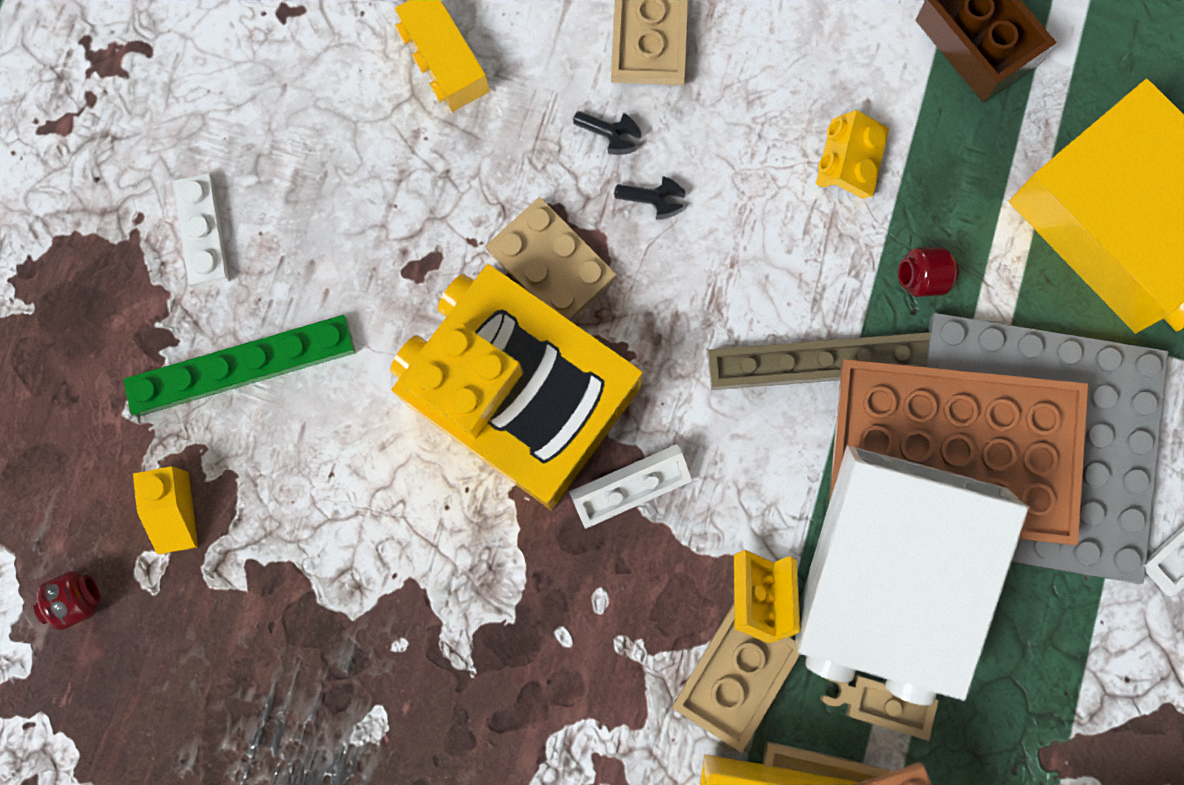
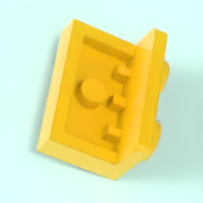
(853, 154)
(766, 597)

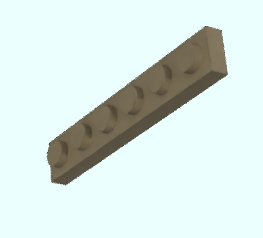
(809, 360)

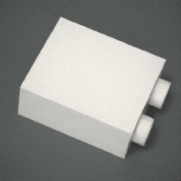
(906, 575)

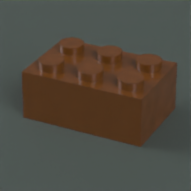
(986, 40)

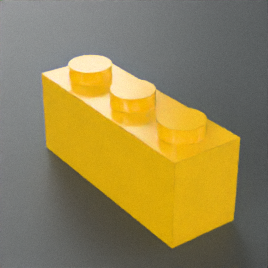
(441, 52)

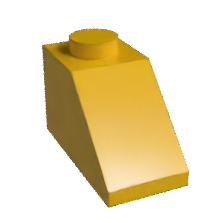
(166, 508)

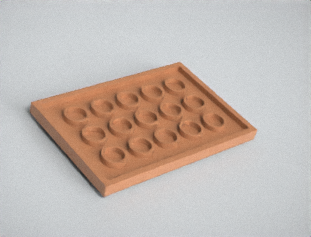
(975, 426)

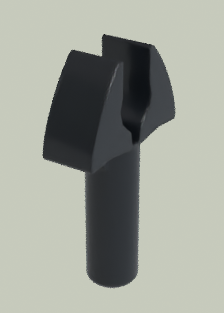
(610, 131)
(654, 197)

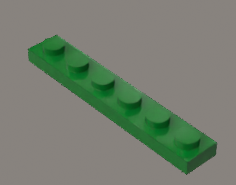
(239, 366)

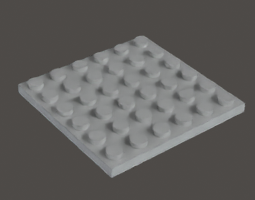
(1119, 432)

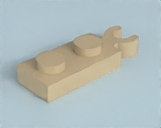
(876, 705)

